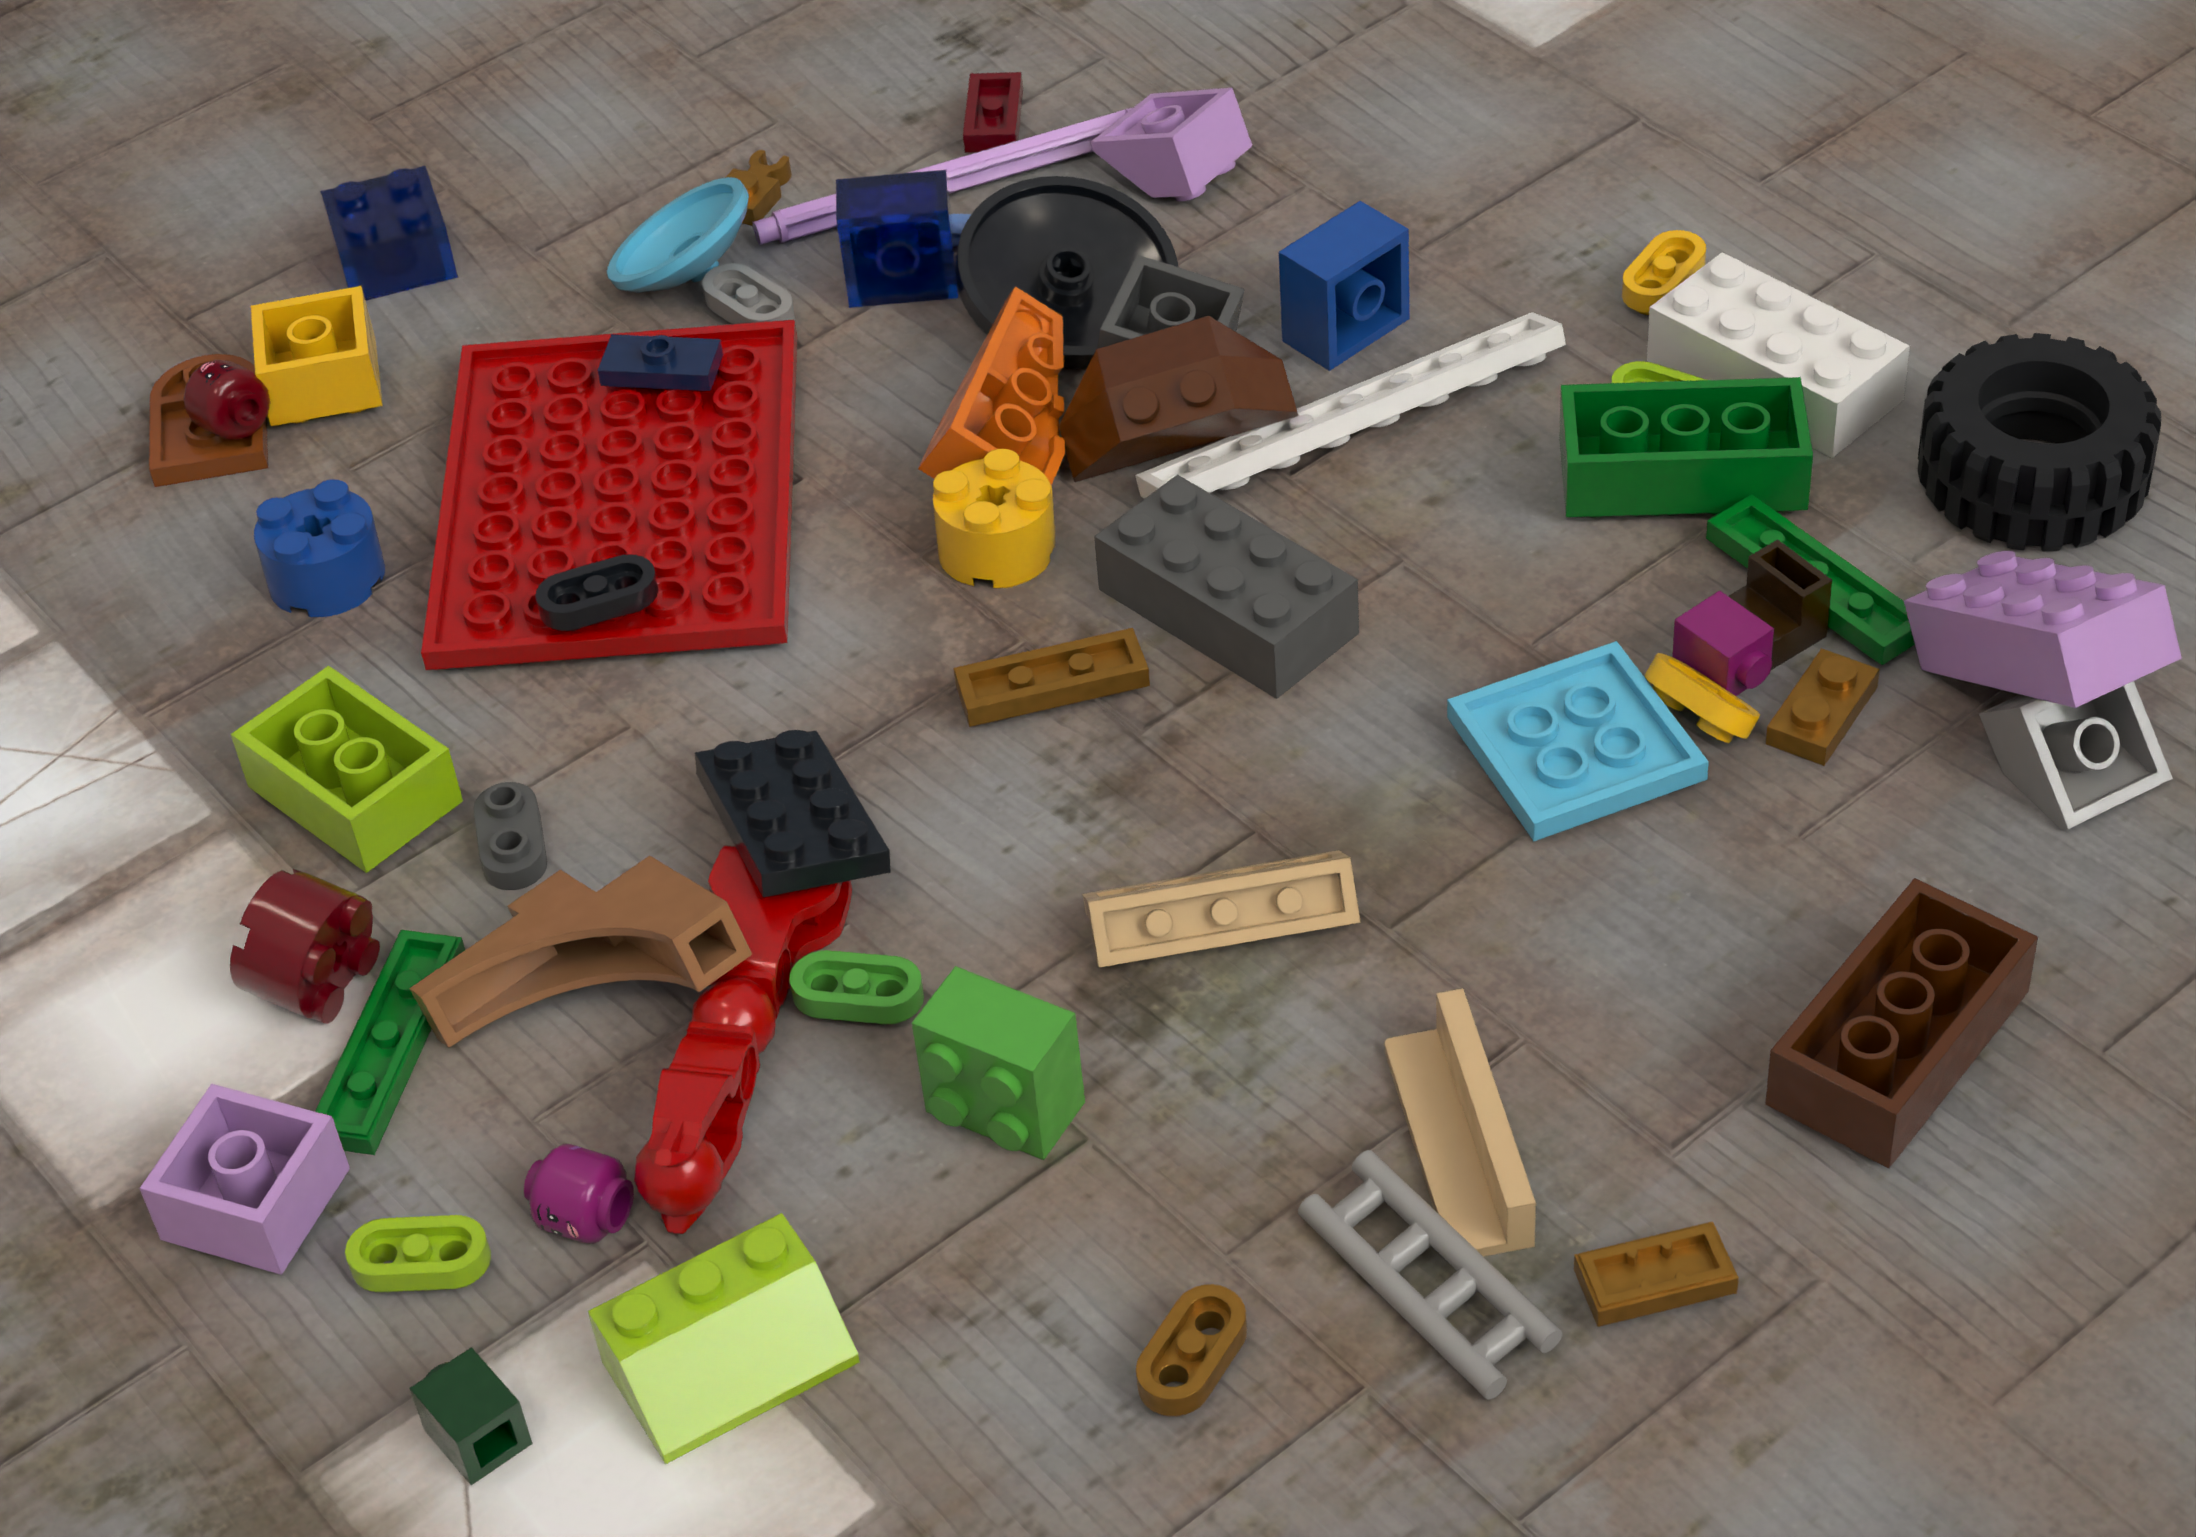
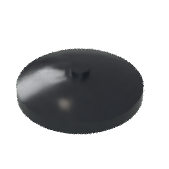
(1063, 246)

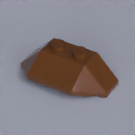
(1170, 396)

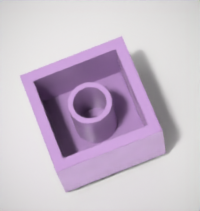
(245, 1178)

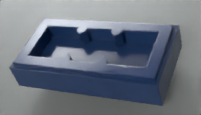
(660, 362)

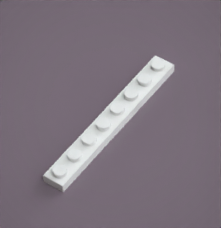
(1363, 405)

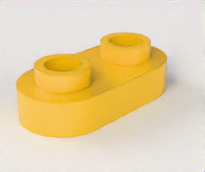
(1661, 268)
(1719, 710)

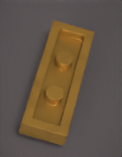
(1051, 677)

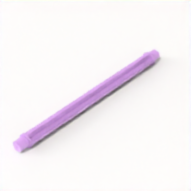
(961, 174)

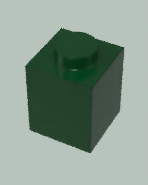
(471, 1415)

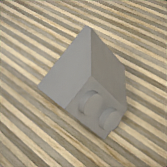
(2079, 757)

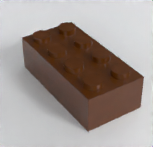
(1900, 1022)

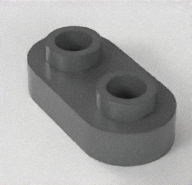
(510, 836)

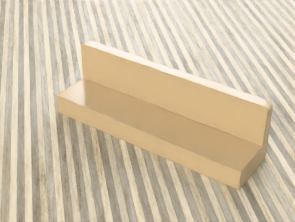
(1463, 1130)

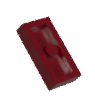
(992, 110)

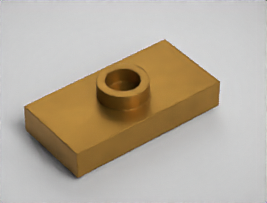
(1655, 1274)

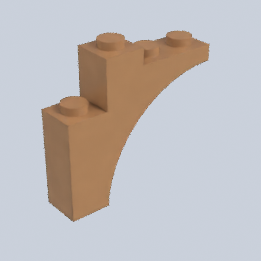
(570, 937)

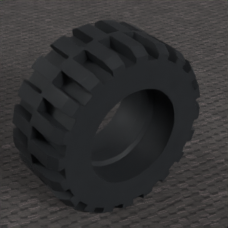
(2029, 490)

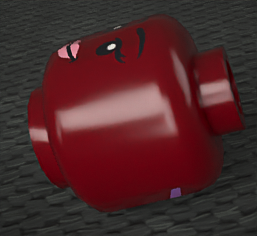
(226, 399)

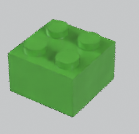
(999, 1062)

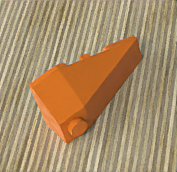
(1007, 394)

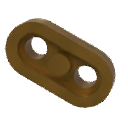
(1187, 1355)

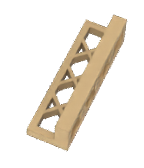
(1222, 908)

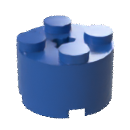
(319, 549)

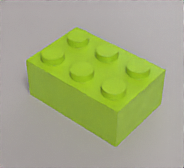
(347, 768)

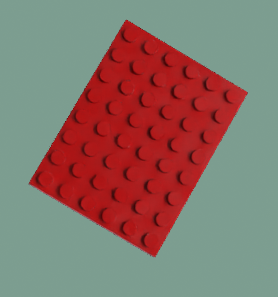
(579, 472)

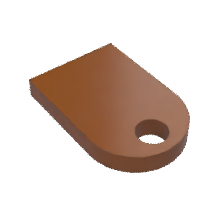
(184, 450)

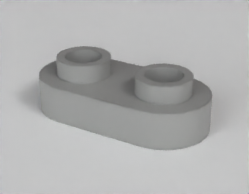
(745, 295)

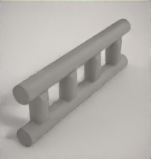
(1429, 1314)

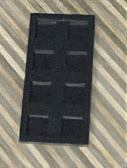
(791, 813)

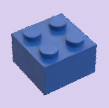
(1344, 285)

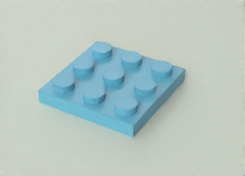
(1576, 740)

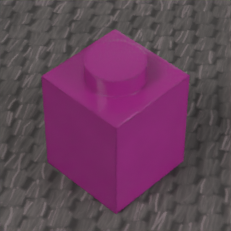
(1724, 643)

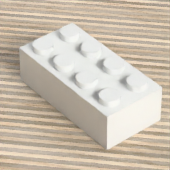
(1751, 326)

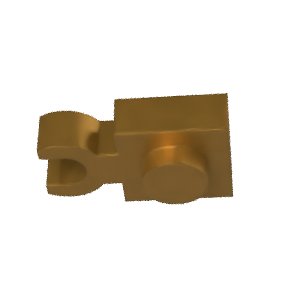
(762, 184)

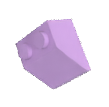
(1176, 141)

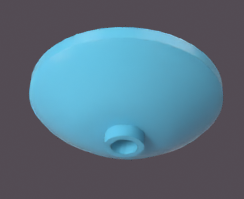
(681, 238)

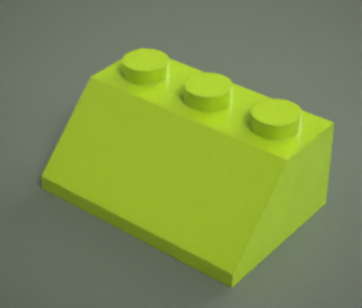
(722, 1337)

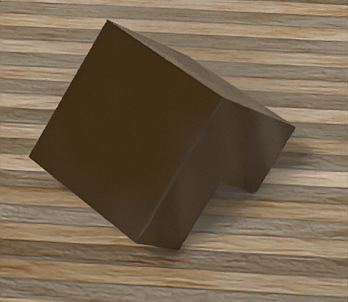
(1788, 597)

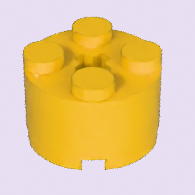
(994, 520)

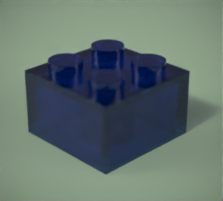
(389, 233)
(896, 238)

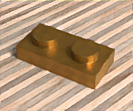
(1822, 707)

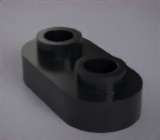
(597, 592)

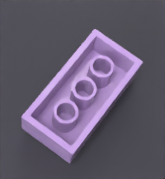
(2042, 628)

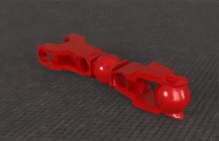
(734, 1019)

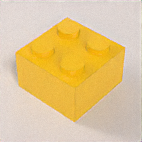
(316, 355)

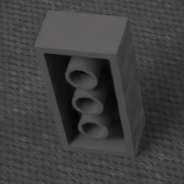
(1227, 585)

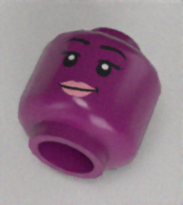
(579, 1193)

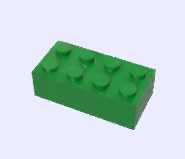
(1684, 446)

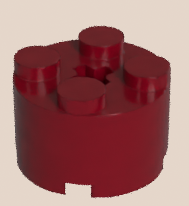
(304, 944)

